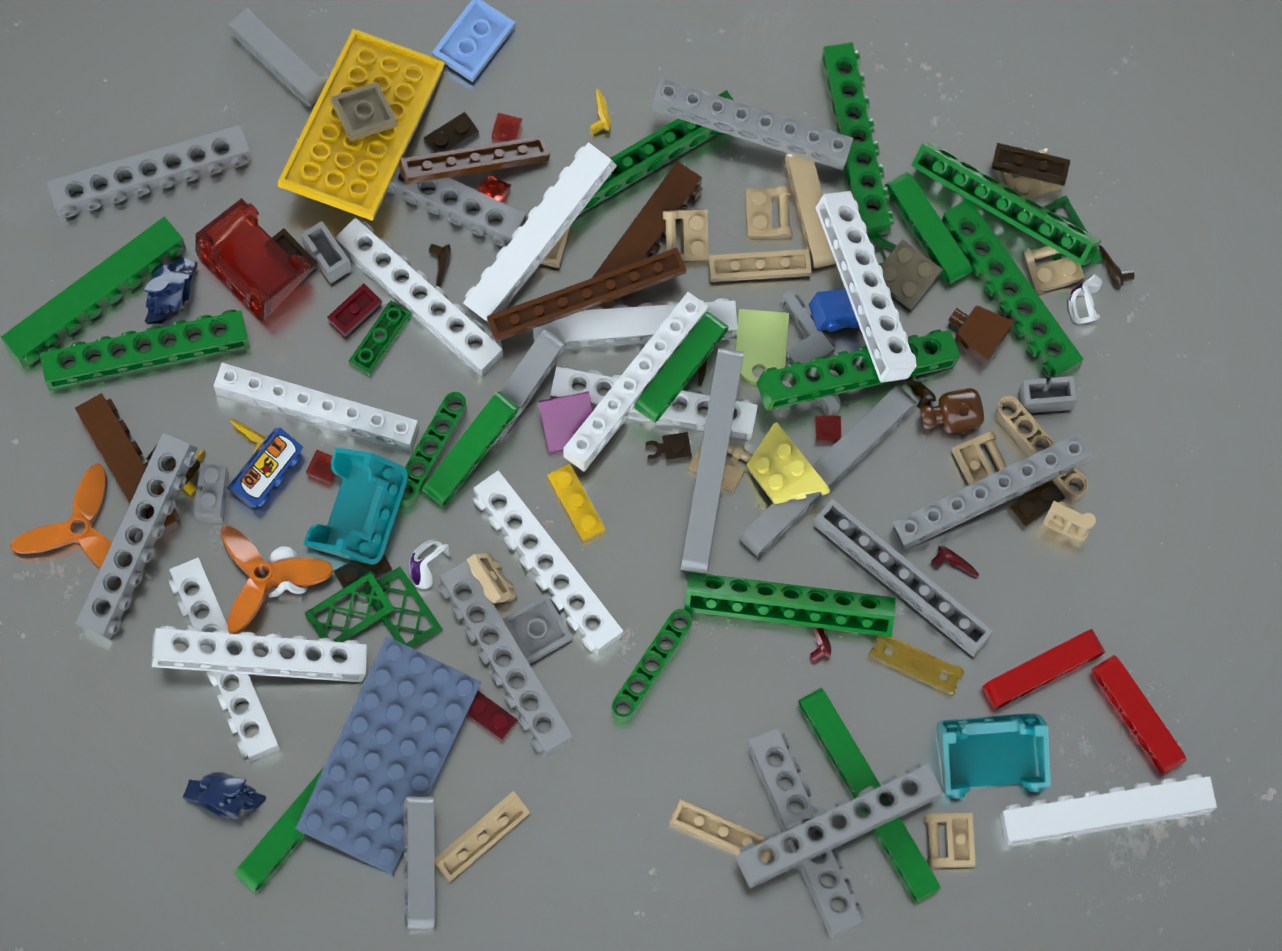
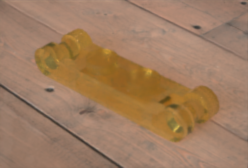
(917, 664)

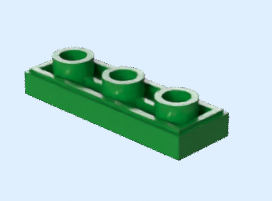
(371, 349)

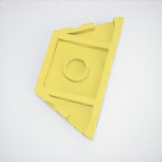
(783, 469)

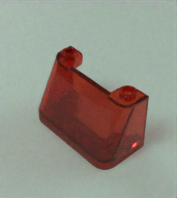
(249, 260)

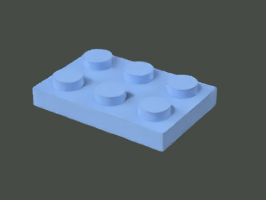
(473, 39)

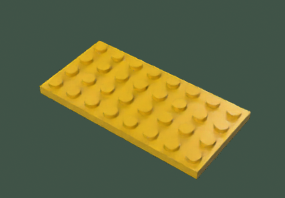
(360, 171)

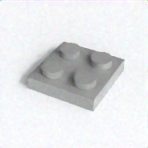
(537, 628)

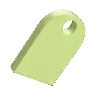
(762, 339)

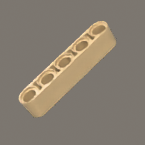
(807, 194)
(1037, 437)

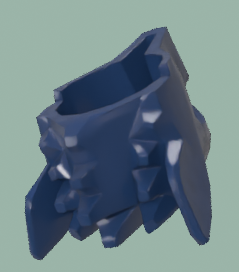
(169, 289)
(223, 794)

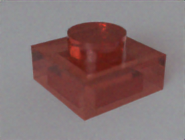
(506, 127)
(494, 188)
(827, 429)
(321, 467)

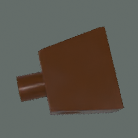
(980, 332)

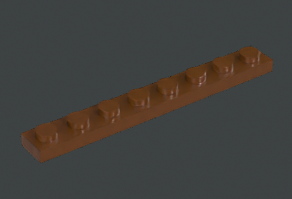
(586, 294)

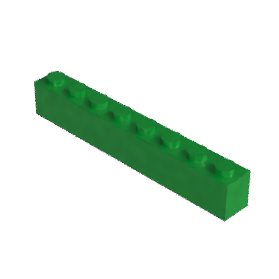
(93, 292)

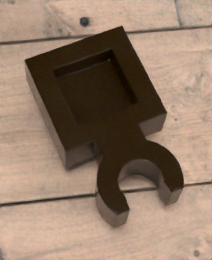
(674, 448)

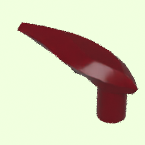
(954, 559)
(824, 643)

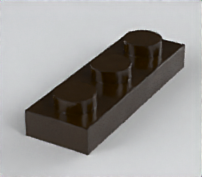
(1030, 164)

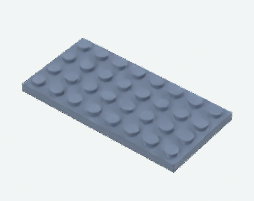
(387, 753)

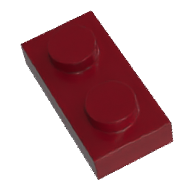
(354, 310)
(491, 716)

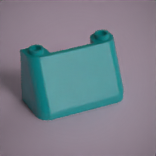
(362, 508)
(994, 752)

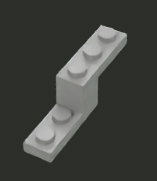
(813, 346)

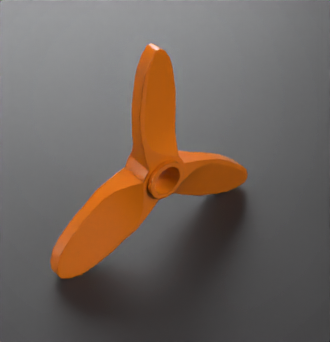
(85, 510)
(298, 571)

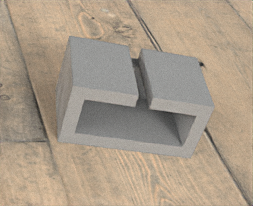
(326, 252)
(1058, 397)
(212, 493)

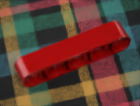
(1043, 669)
(1138, 715)

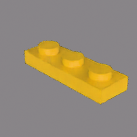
(576, 503)

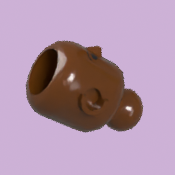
(955, 410)

